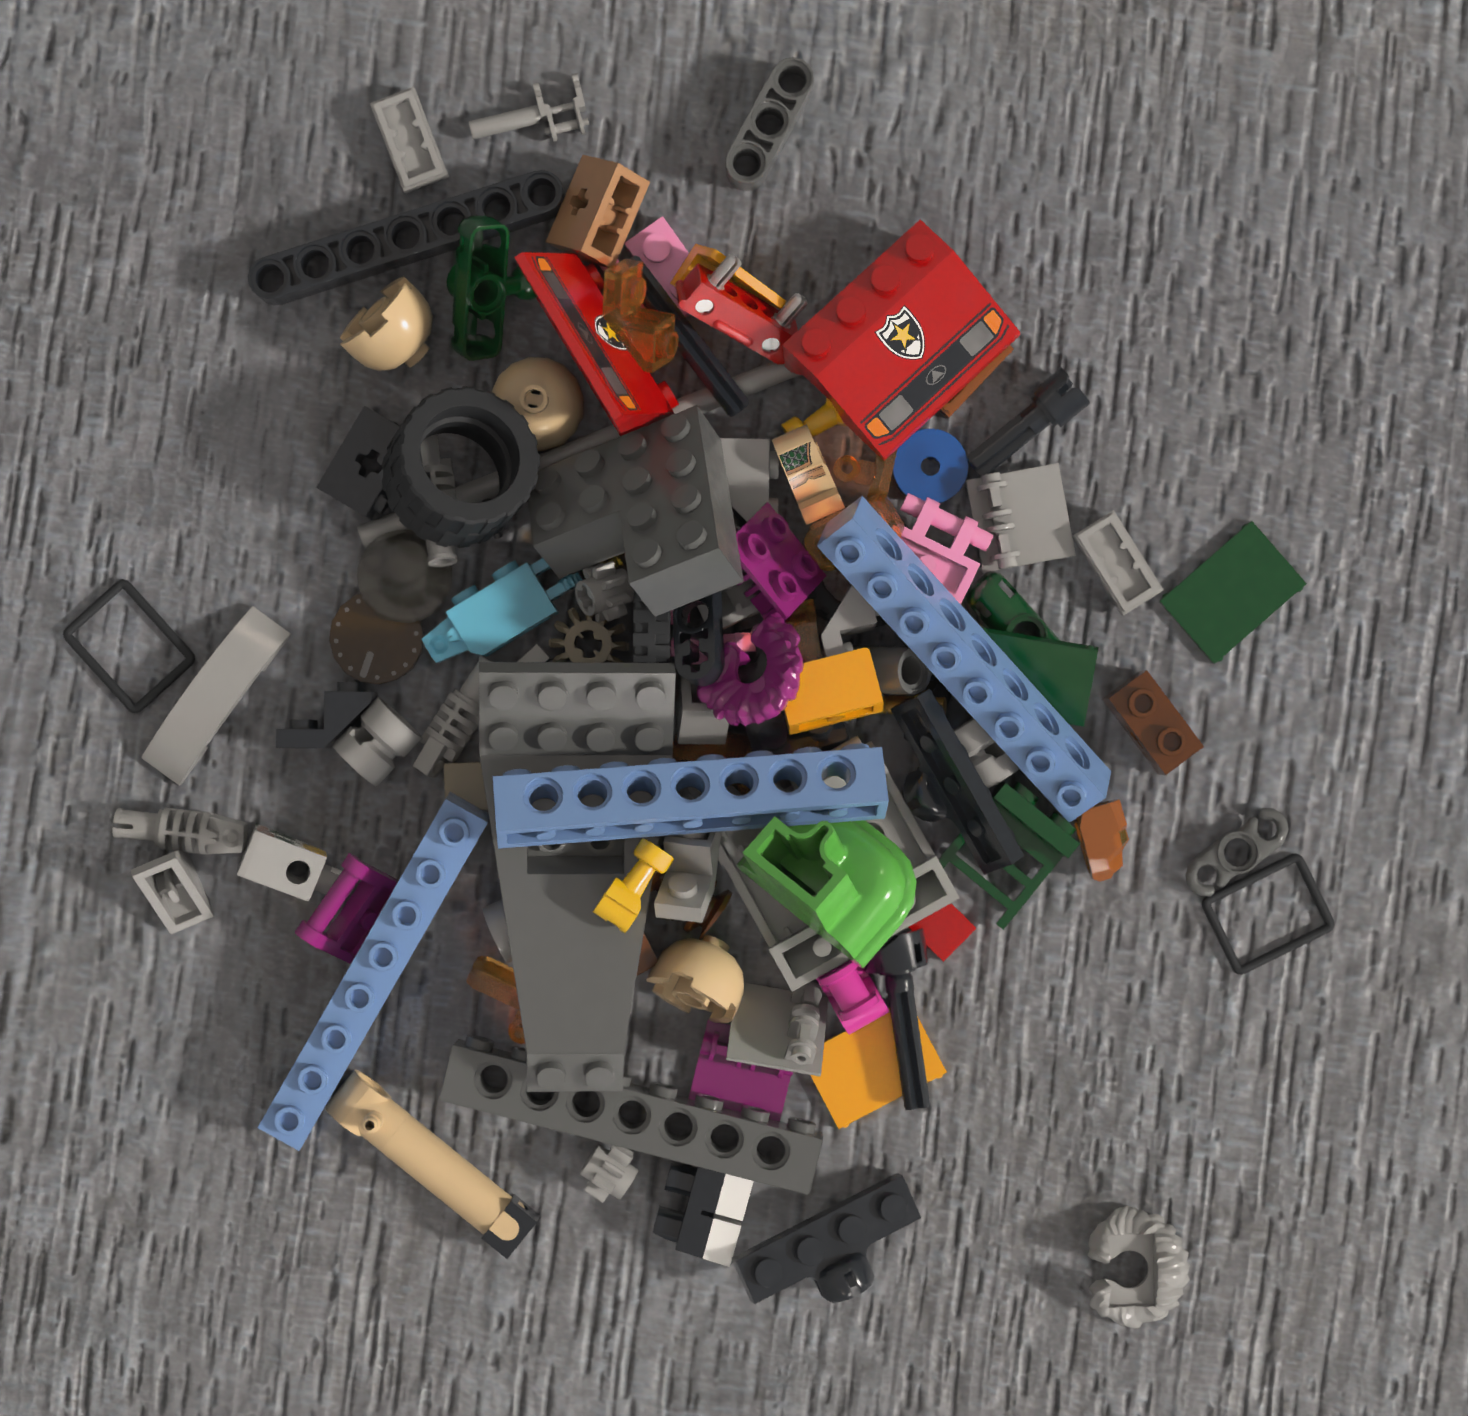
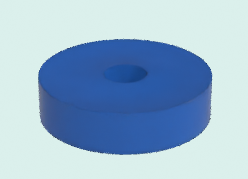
(945, 451)

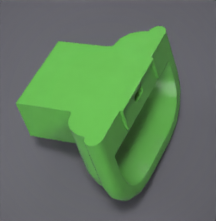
(836, 879)

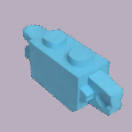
(498, 613)

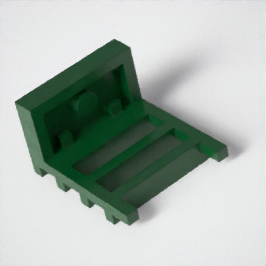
(1034, 832)

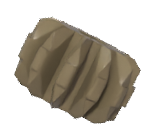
(599, 632)

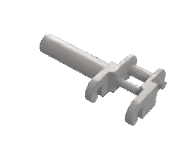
(534, 115)

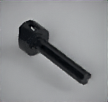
(896, 962)

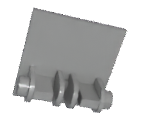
(1025, 516)
(780, 1028)

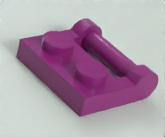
(357, 916)

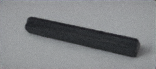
(695, 349)

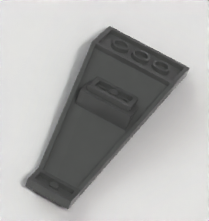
(567, 962)

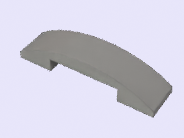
(214, 694)

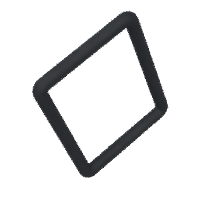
(158, 621)
(1285, 948)

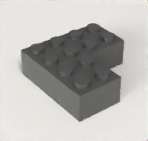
(648, 495)

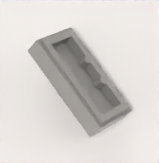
(409, 140)
(1117, 563)

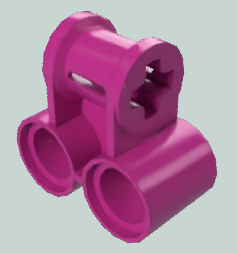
(853, 996)

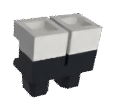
(711, 1215)

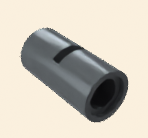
(898, 669)

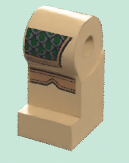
(808, 474)

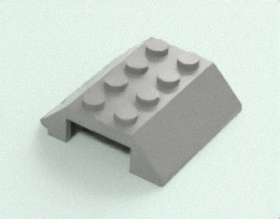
(792, 943)

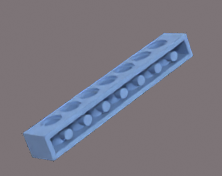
(965, 659)
(670, 814)
(374, 971)

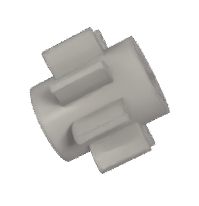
(604, 592)
(608, 1172)

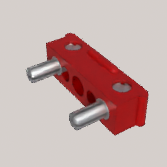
(736, 311)

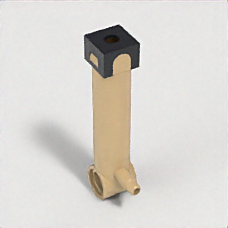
(371, 1113)

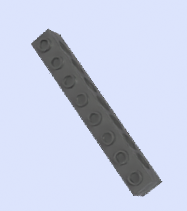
(791, 1170)

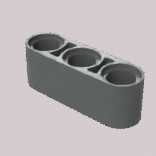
(776, 102)

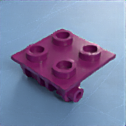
(775, 564)
(736, 1081)

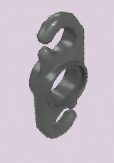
(1258, 846)

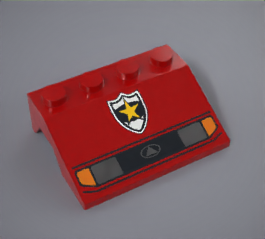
(575, 309)
(900, 340)

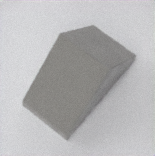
(174, 890)

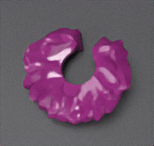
(772, 691)

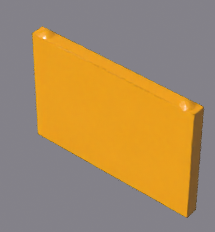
(863, 1070)

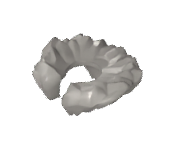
(1166, 1262)

